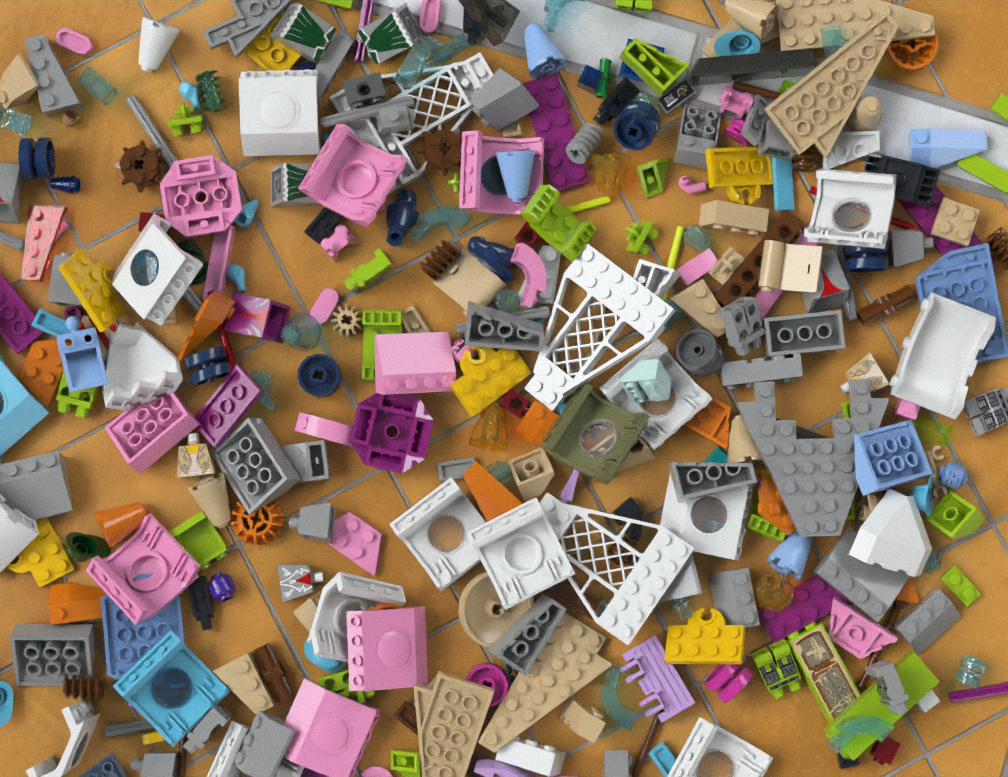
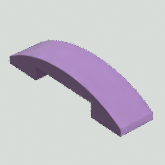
(488, 767)

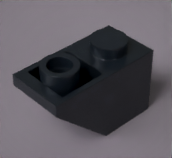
(630, 510)

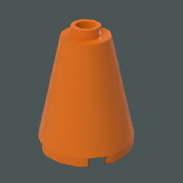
(120, 521)

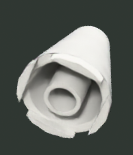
(154, 43)

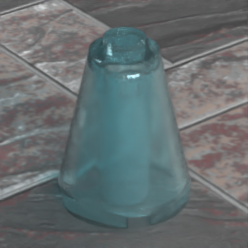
(302, 332)

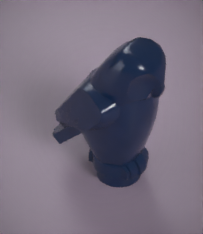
(401, 216)
(493, 256)

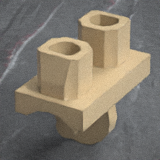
(726, 266)

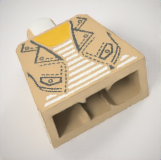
(865, 369)
(195, 458)

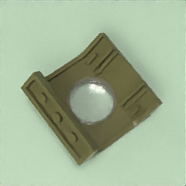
(594, 434)

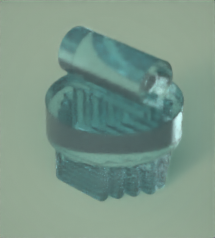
(680, 606)

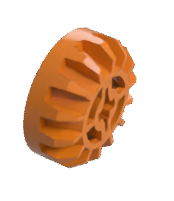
(927, 46)
(274, 527)

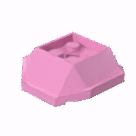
(200, 176)

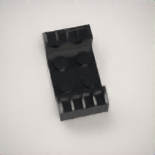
(914, 180)

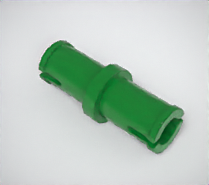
(602, 88)

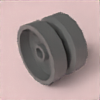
(700, 352)

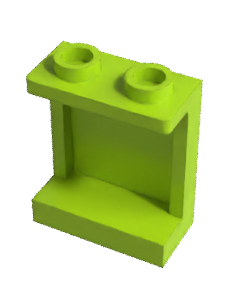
(200, 540)

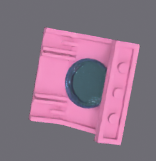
(480, 176)

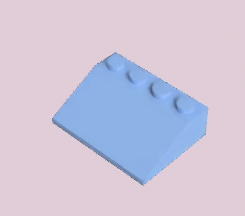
(889, 457)

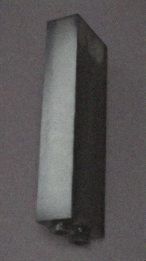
(753, 66)

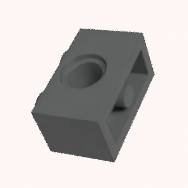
(353, 87)

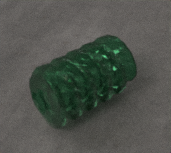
(209, 92)

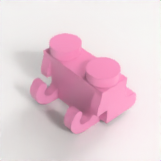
(735, 101)
(338, 241)

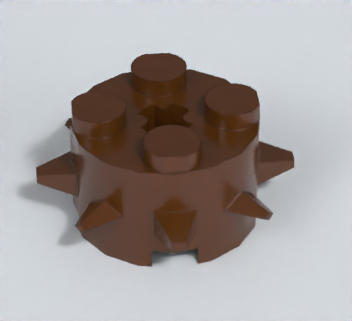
(434, 141)
(151, 162)

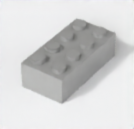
(803, 333)

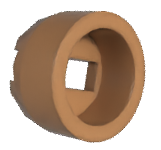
(70, 119)

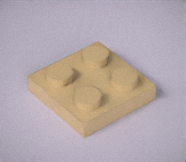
(955, 222)

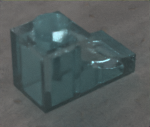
(97, 86)
(263, 380)

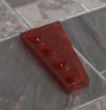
(40, 238)

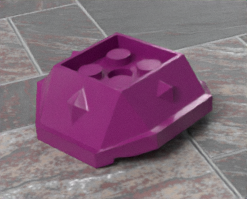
(371, 425)

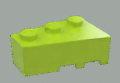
(652, 66)

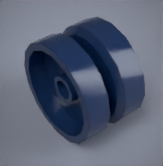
(637, 125)
(36, 158)
(866, 259)
(319, 364)
(208, 365)

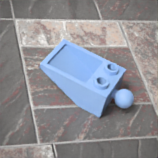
(83, 359)

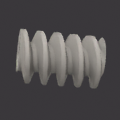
(584, 143)

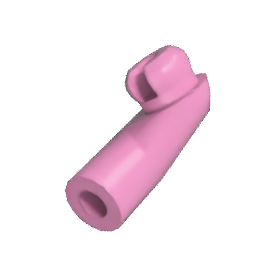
(689, 187)

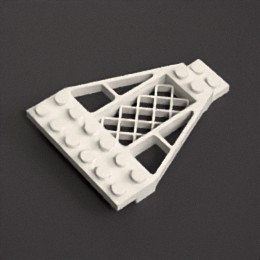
(468, 80)
(621, 295)
(644, 584)

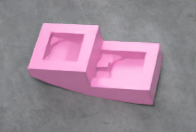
(697, 267)

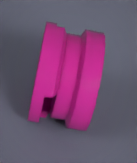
(734, 131)

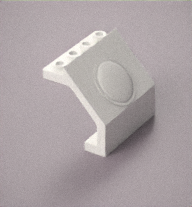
(279, 112)
(521, 553)
(344, 594)

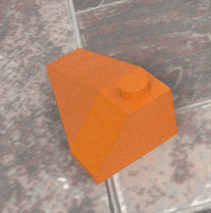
(489, 493)
(74, 603)

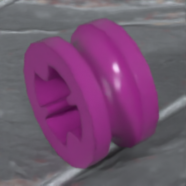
(70, 309)

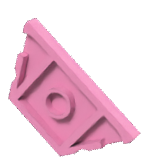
(357, 541)
(856, 631)

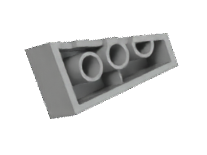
(54, 88)
(501, 330)
(760, 370)
(700, 480)
(528, 635)
(617, 763)

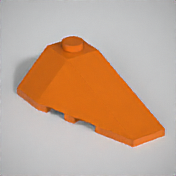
(211, 314)
(536, 423)

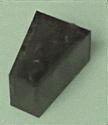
(492, 17)

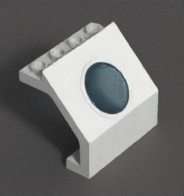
(155, 272)
(81, 724)

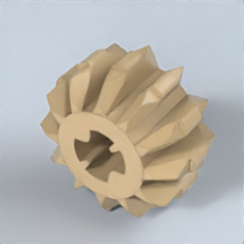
(345, 327)

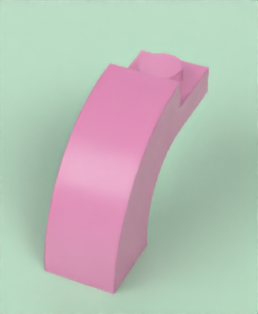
(534, 273)
(324, 428)

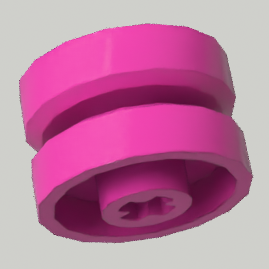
(494, 675)
(728, 680)

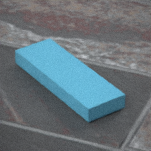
(782, 184)

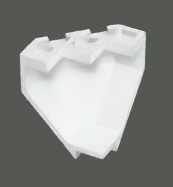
(138, 368)
(894, 536)

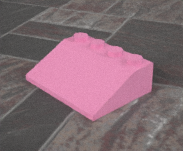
(413, 363)
(151, 429)

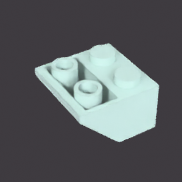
(647, 382)

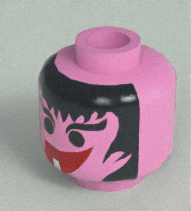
(459, 347)

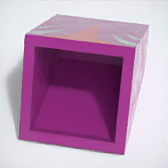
(257, 317)

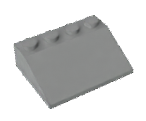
(255, 465)
(37, 486)
(863, 584)
(48, 652)

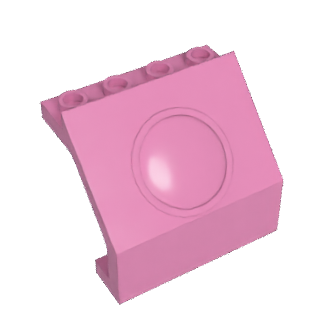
(352, 176)
(147, 551)
(387, 648)
(328, 730)

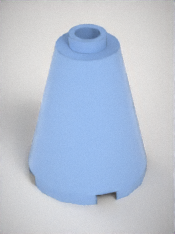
(541, 52)
(516, 172)
(791, 555)

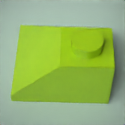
(955, 516)

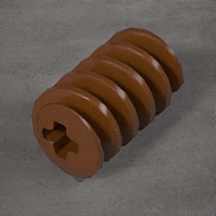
(804, 160)
(1000, 245)
(439, 259)
(83, 688)

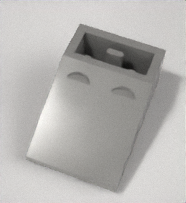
(696, 133)
(309, 460)

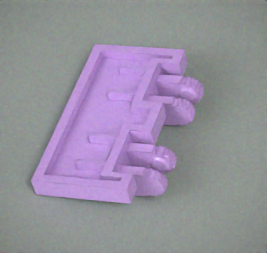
(658, 678)

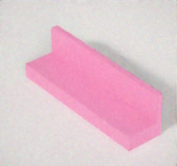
(219, 261)

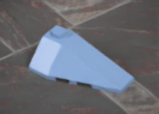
(944, 146)

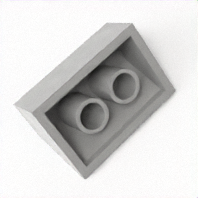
(734, 596)
(927, 620)
(264, 746)

